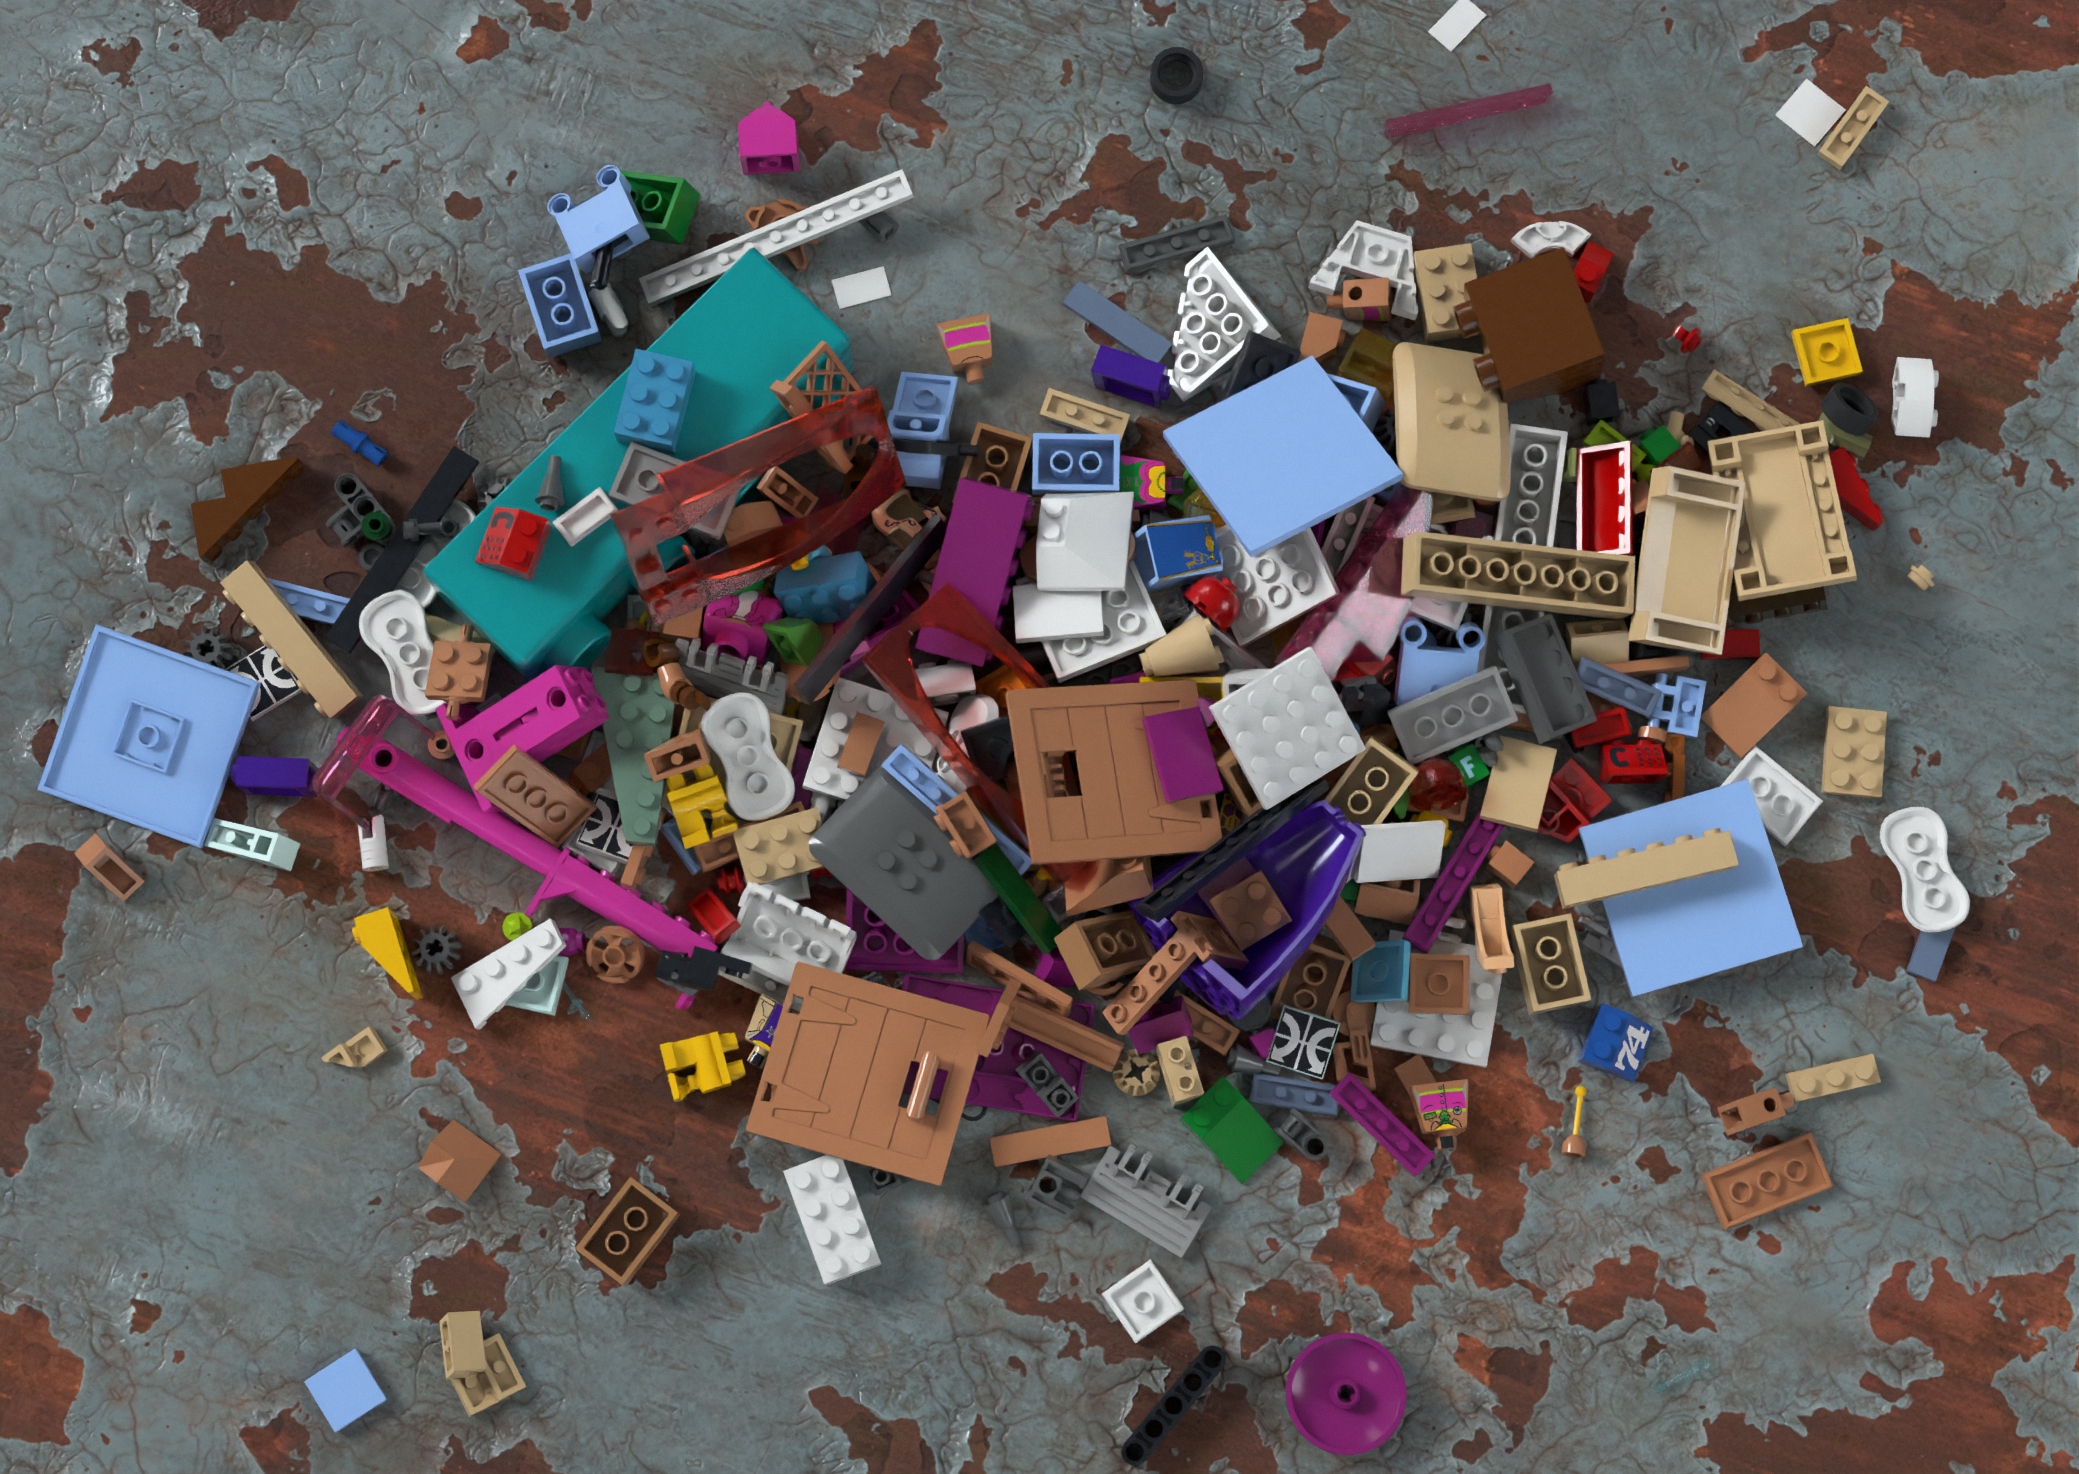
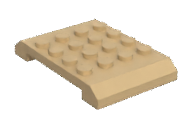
(1790, 511)

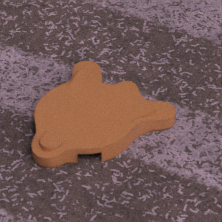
(766, 214)

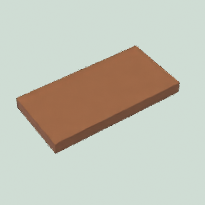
(535, 796)
(1767, 1181)

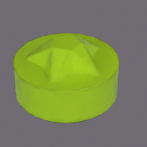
(516, 925)

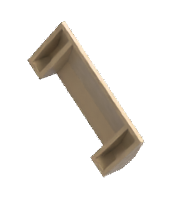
(1686, 560)

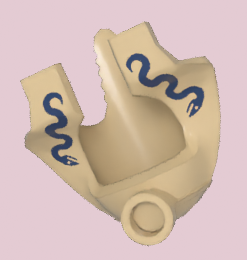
(900, 517)

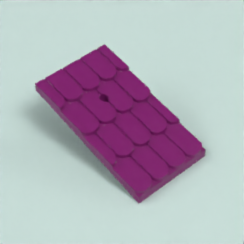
(995, 1078)

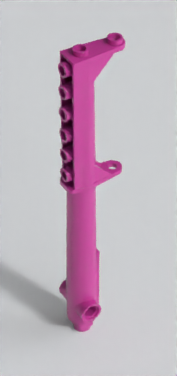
(563, 873)

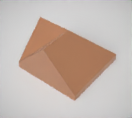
(458, 1160)

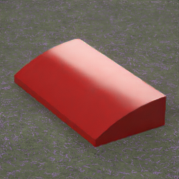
(1605, 498)

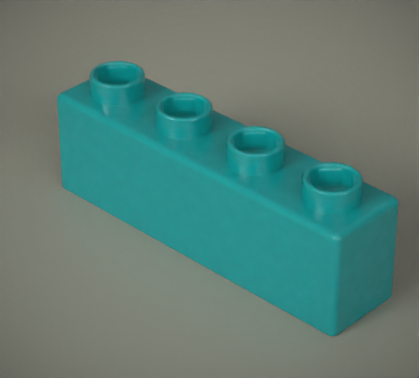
(741, 340)

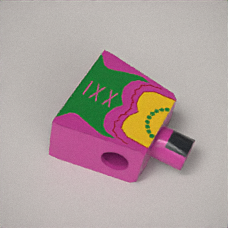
(1148, 482)

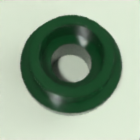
(380, 533)

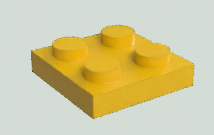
(1826, 352)

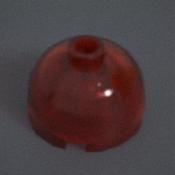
(1437, 783)

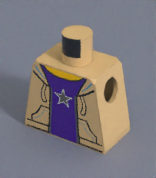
(762, 1029)

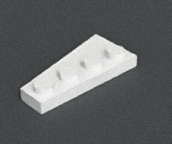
(498, 976)

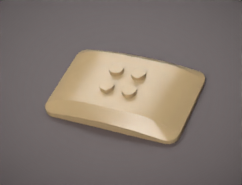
(1447, 427)

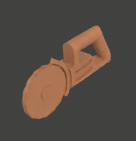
(1356, 1024)

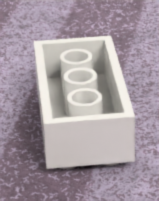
(832, 1218)

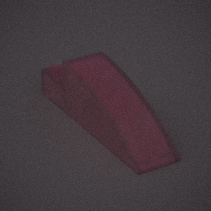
(1370, 608)

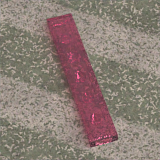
(1467, 111)

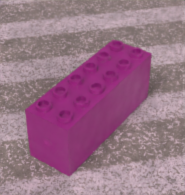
(979, 560)

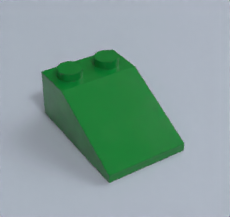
(663, 204)
(1231, 1130)

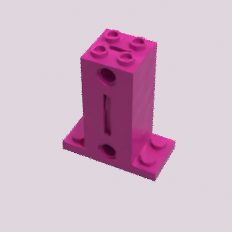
(536, 718)

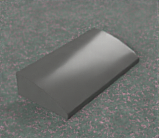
(1545, 678)

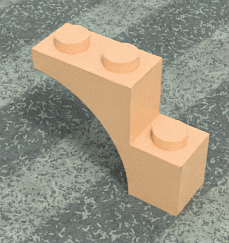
(1490, 929)

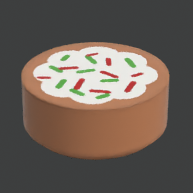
(1655, 734)

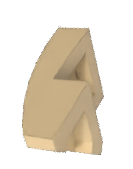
(358, 1050)

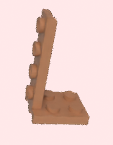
(1194, 938)
(1049, 1028)

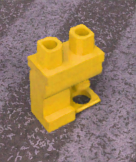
(694, 796)
(708, 1057)

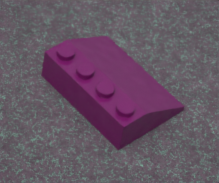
(883, 950)

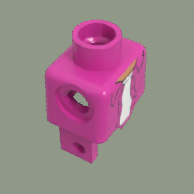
(737, 625)

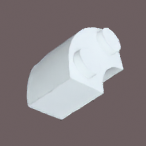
(1914, 397)

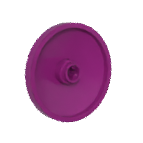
(1374, 1386)

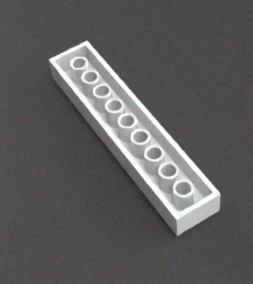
(1527, 518)

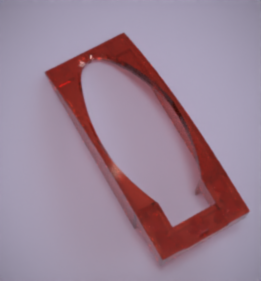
(704, 482)
(892, 667)

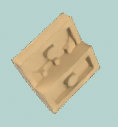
(494, 1384)

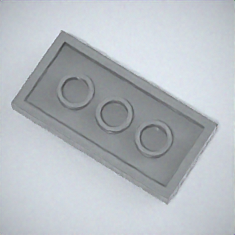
(638, 482)
(1452, 715)

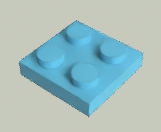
(1382, 973)

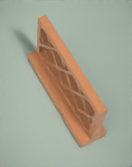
(797, 404)

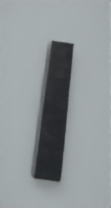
(401, 552)
(870, 610)
(1226, 852)

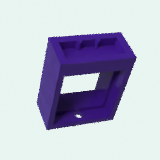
(1131, 376)
(273, 776)

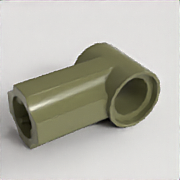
(1838, 438)

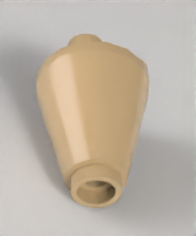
(1183, 651)

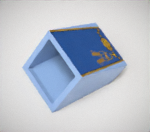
(1177, 552)

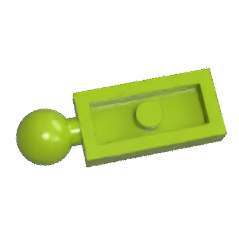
(1604, 434)

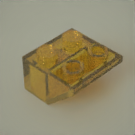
(1370, 362)

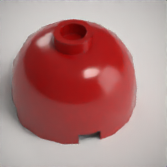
(1215, 599)

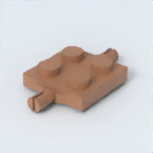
(459, 672)

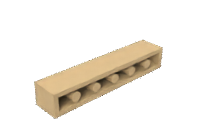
(290, 639)
(1645, 869)

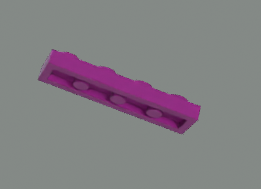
(1381, 1124)

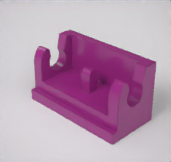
(1161, 1024)

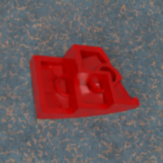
(1571, 802)

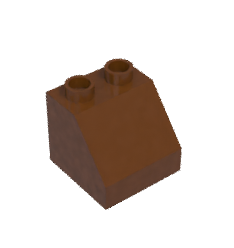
(1531, 329)

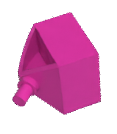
(768, 142)

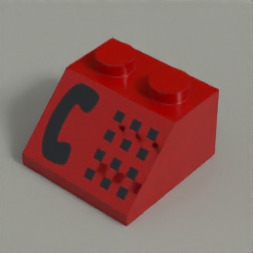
(514, 542)
(1631, 763)

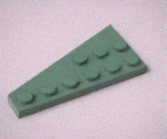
(636, 724)

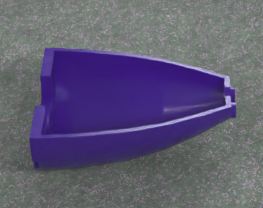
(1307, 869)

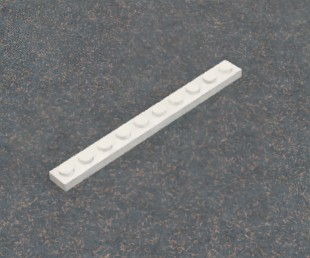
(778, 236)

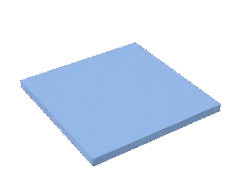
(1282, 456)
(149, 736)
(1704, 921)

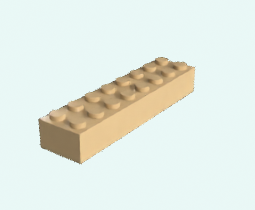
(1517, 575)

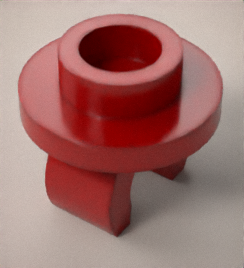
(1689, 339)

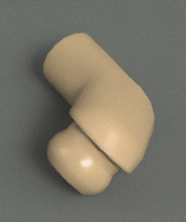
(1674, 427)

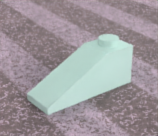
(252, 844)

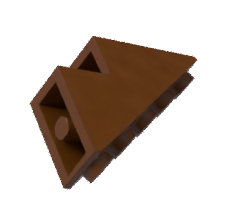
(246, 492)

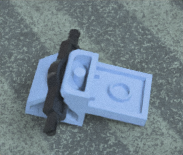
(921, 428)

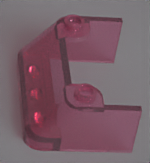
(355, 746)

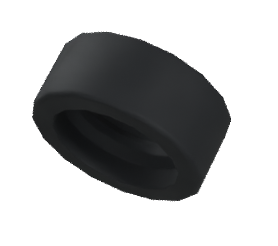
(1185, 56)
(1849, 409)

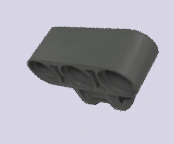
(350, 514)

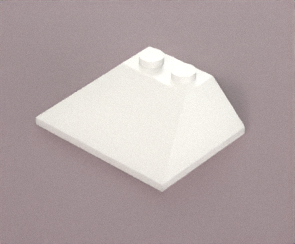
(1083, 541)

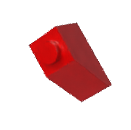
(1591, 269)

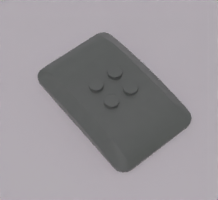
(902, 865)

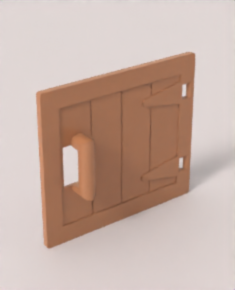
(1121, 791)
(846, 1069)

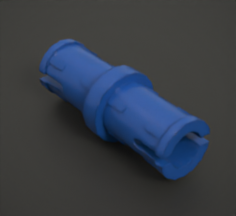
(359, 443)

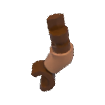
(671, 676)

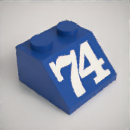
(1615, 1042)

